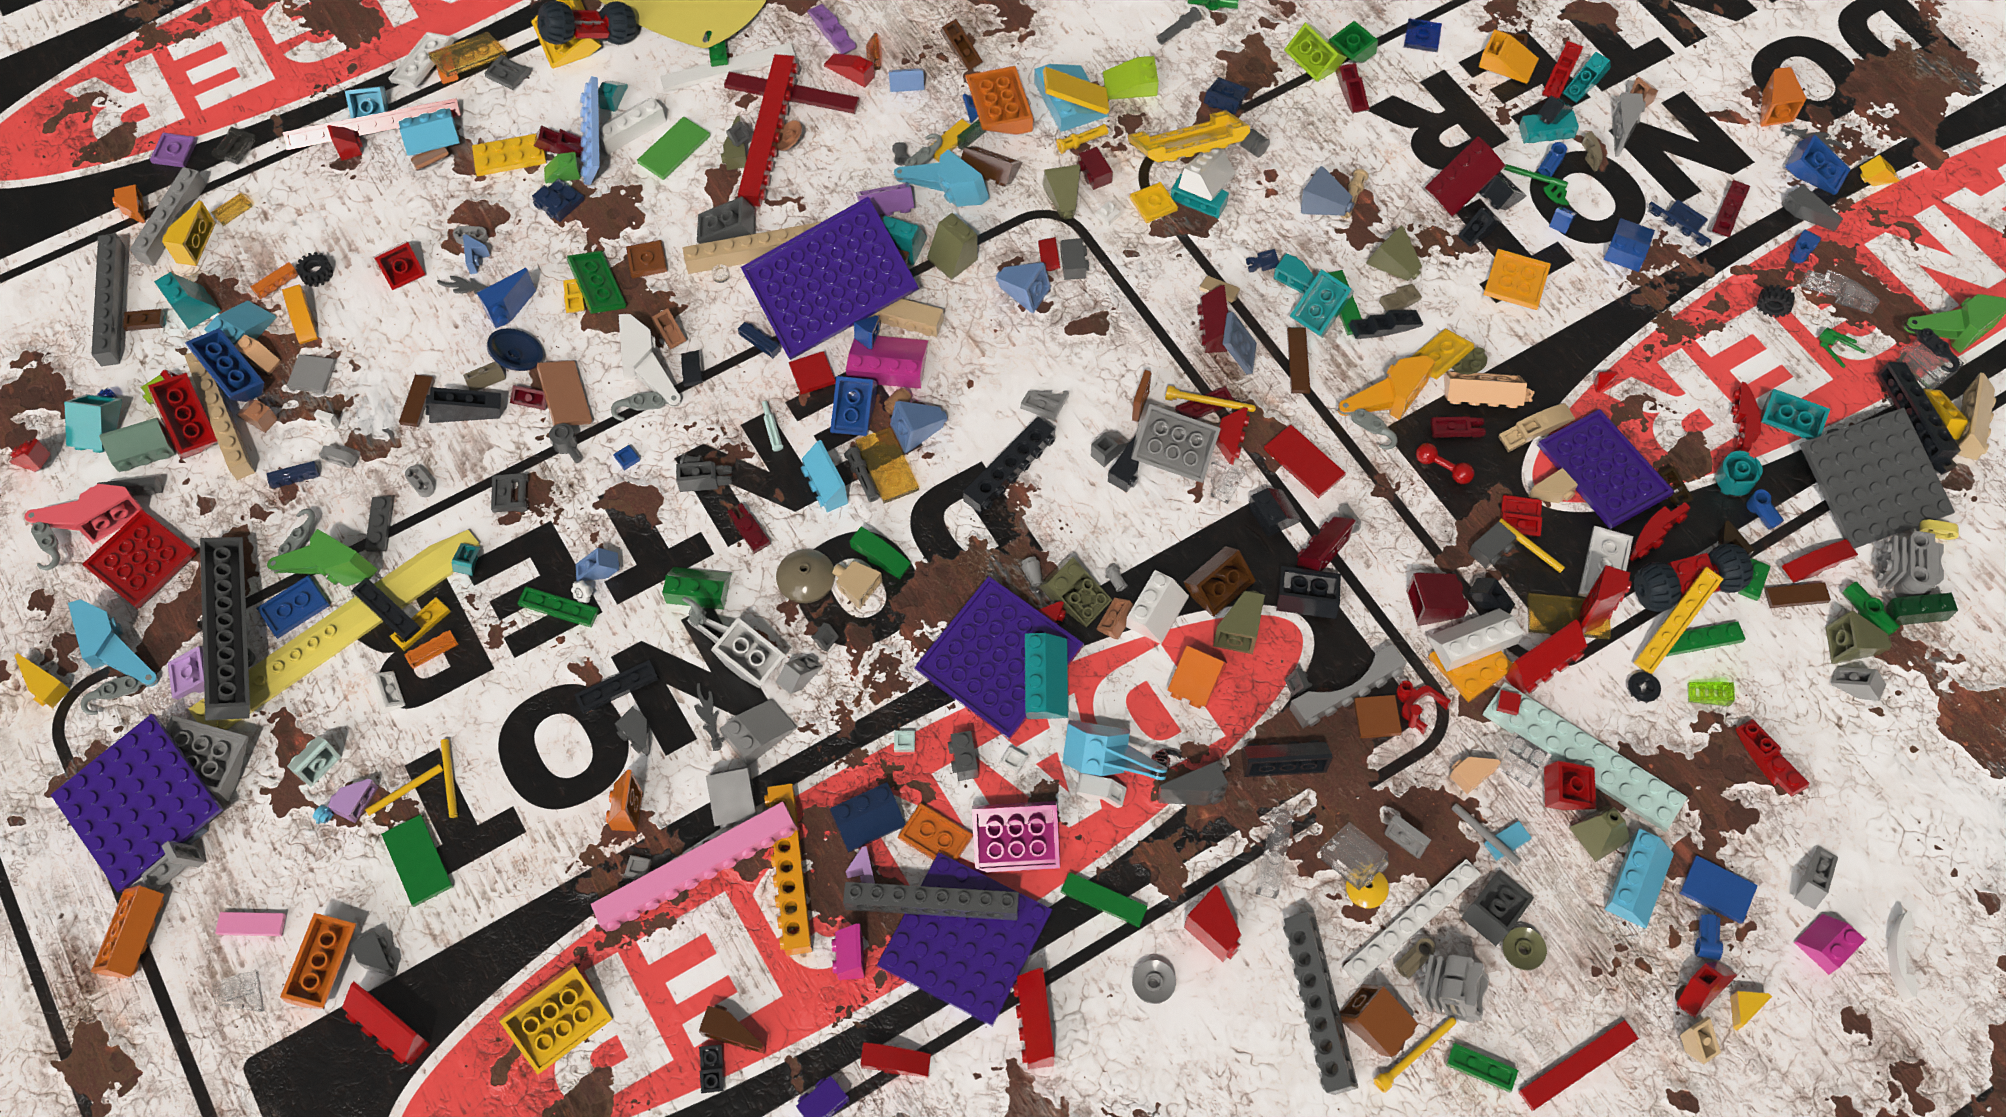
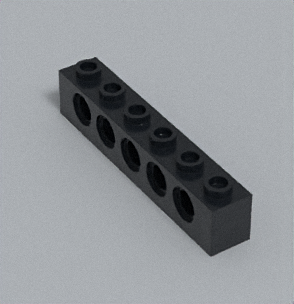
(1908, 394)
(1036, 430)

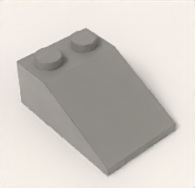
(1625, 117)
(757, 731)

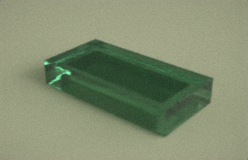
(970, 135)

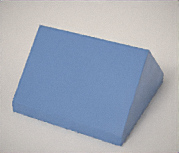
(906, 80)

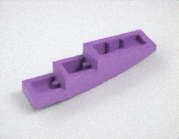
(831, 29)

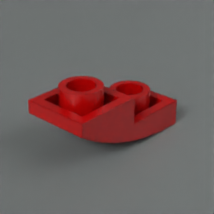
(1049, 253)

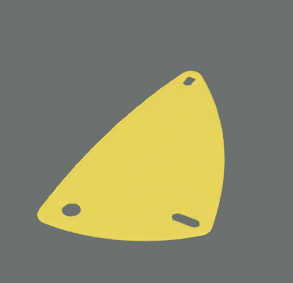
(690, 19)

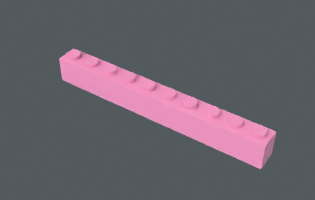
(693, 867)

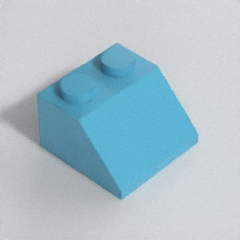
(366, 101)

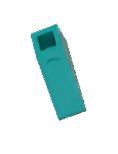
(1587, 77)

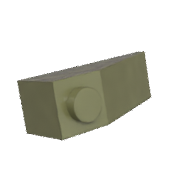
(733, 156)

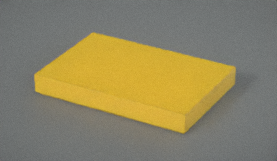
(1446, 350)

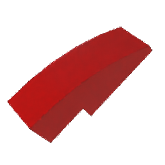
(895, 1060)

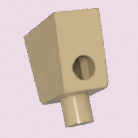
(857, 582)

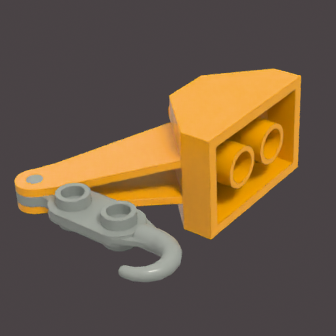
(1394, 394)

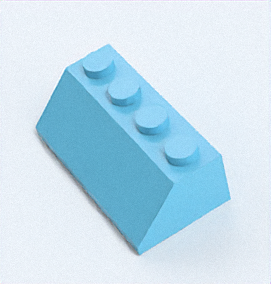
(1640, 878)

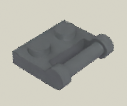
(502, 75)
(503, 493)

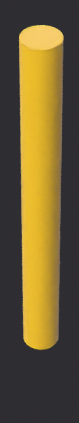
(1534, 548)
(449, 782)
(403, 790)

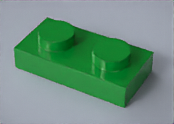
(1760, 574)

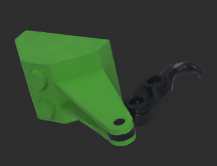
(1960, 326)

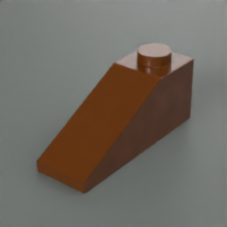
(961, 44)
(724, 1027)

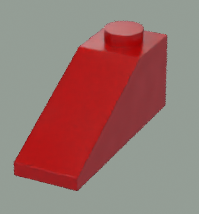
(852, 67)

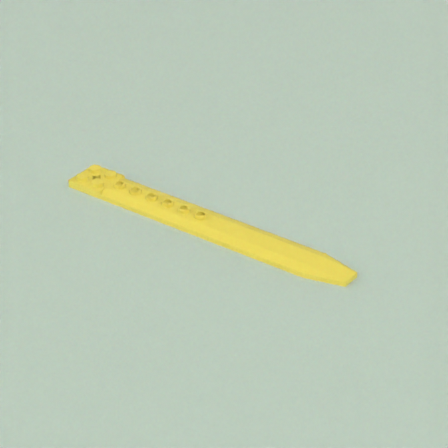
(343, 626)

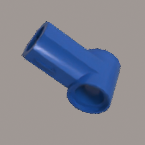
(1553, 159)
(1764, 509)
(1708, 943)

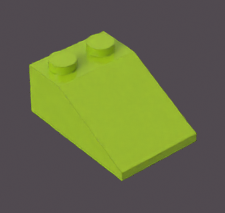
(1132, 79)

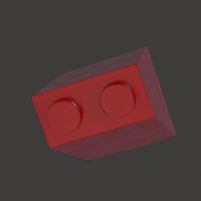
(1214, 925)

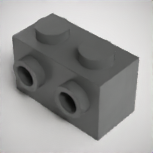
(964, 756)

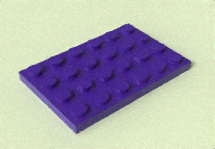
(1606, 468)

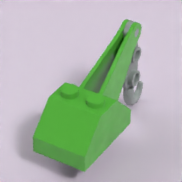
(321, 557)

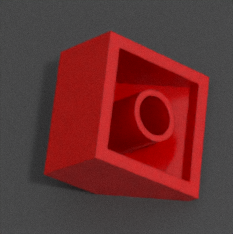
(399, 265)
(1569, 786)

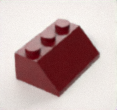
(1213, 315)
(1327, 544)

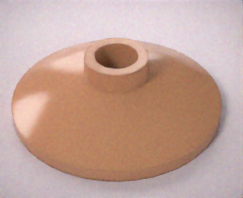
(789, 135)

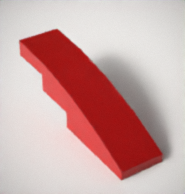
(1562, 70)
(1819, 560)

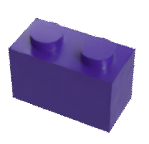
(822, 1101)

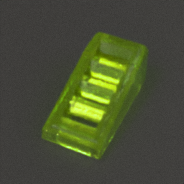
(1727, 687)

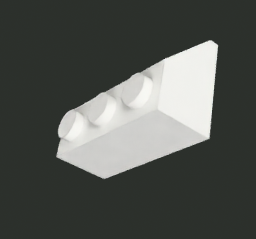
(1157, 607)

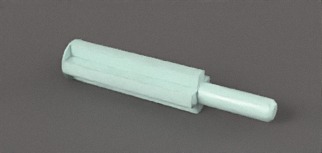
(772, 428)

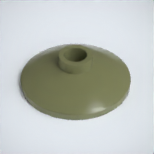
(1529, 940)

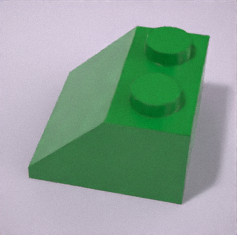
(1355, 42)

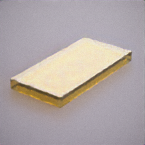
(467, 54)
(887, 465)
(1552, 613)

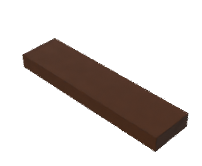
(1298, 360)

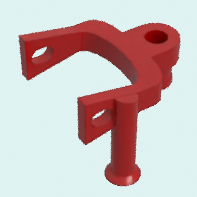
(1409, 696)

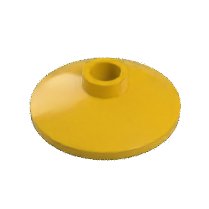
(1369, 897)

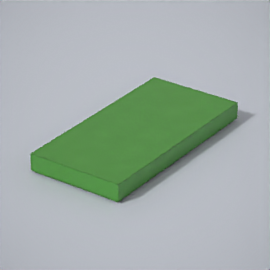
(673, 148)

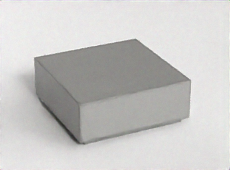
(637, 867)

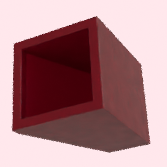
(1436, 597)

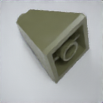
(1062, 188)
(1397, 256)
(1855, 638)
(1601, 832)

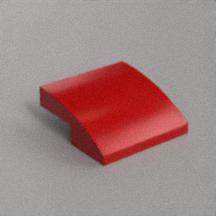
(1522, 514)

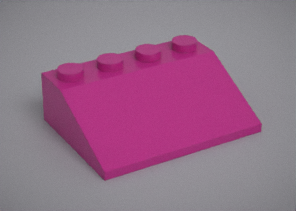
(890, 362)
(1015, 836)

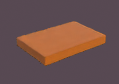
(934, 834)

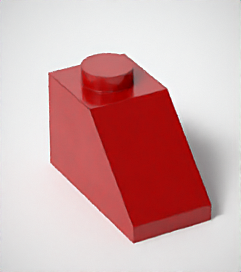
(345, 142)

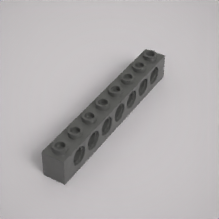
(931, 901)
(1345, 1077)

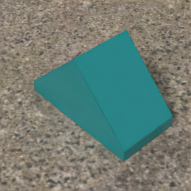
(465, 559)

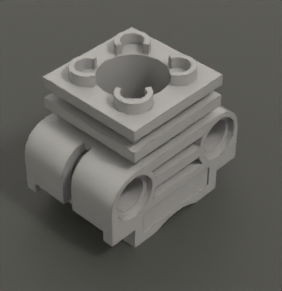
(1910, 564)
(1455, 987)

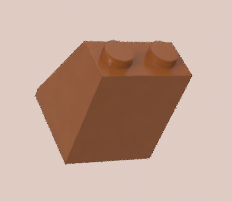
(1378, 1019)

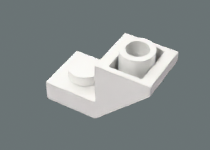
(1098, 788)

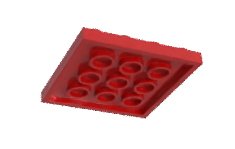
(139, 559)

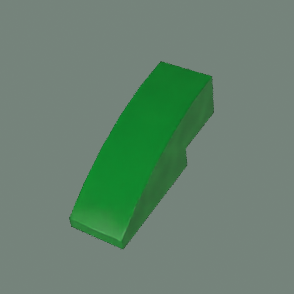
(879, 552)

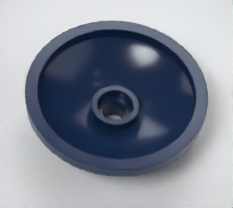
(514, 349)

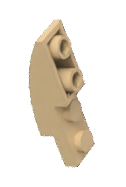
(1536, 426)

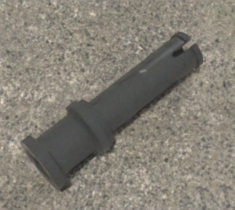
(1184, 22)
(859, 467)

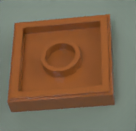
(646, 259)
(1141, 395)
(1377, 716)

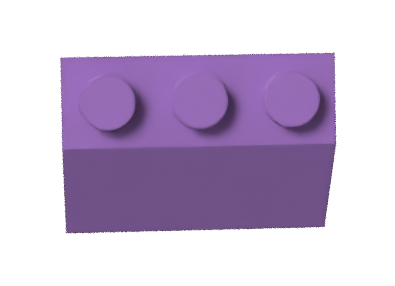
(889, 198)

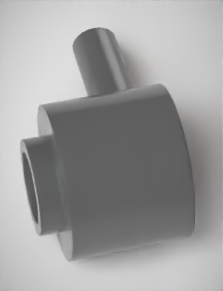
(564, 440)

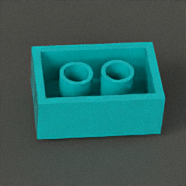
(1322, 303)

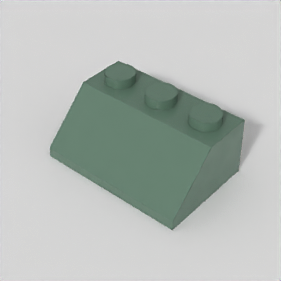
(137, 445)

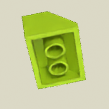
(1314, 52)

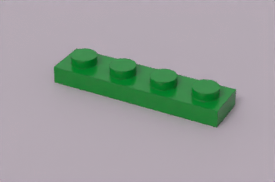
(1708, 638)

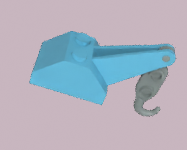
(951, 175)
(101, 646)

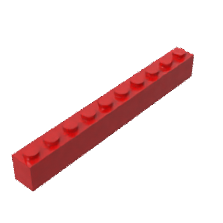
(767, 129)

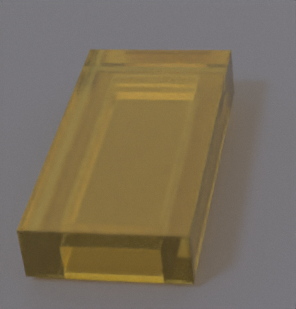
(232, 209)

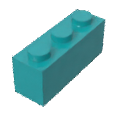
(1535, 130)
(1212, 208)

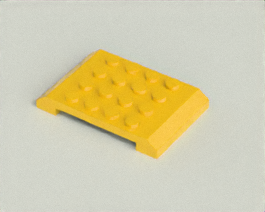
(1203, 137)

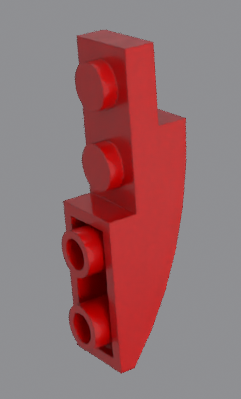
(1747, 416)
(1656, 529)
(1769, 759)

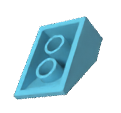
(242, 320)

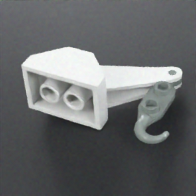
(639, 362)
(739, 647)

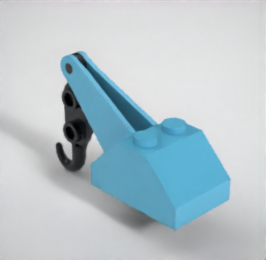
(1106, 751)

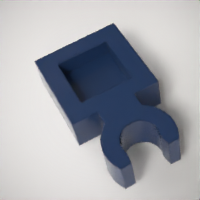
(1266, 261)

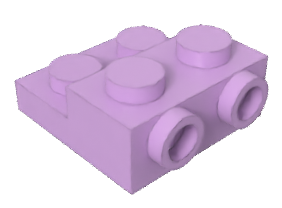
(187, 673)

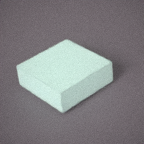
(904, 741)

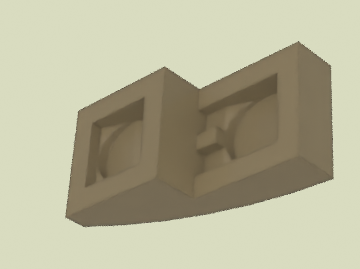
(1594, 154)
(1403, 298)

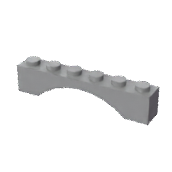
(185, 187)
(1315, 705)

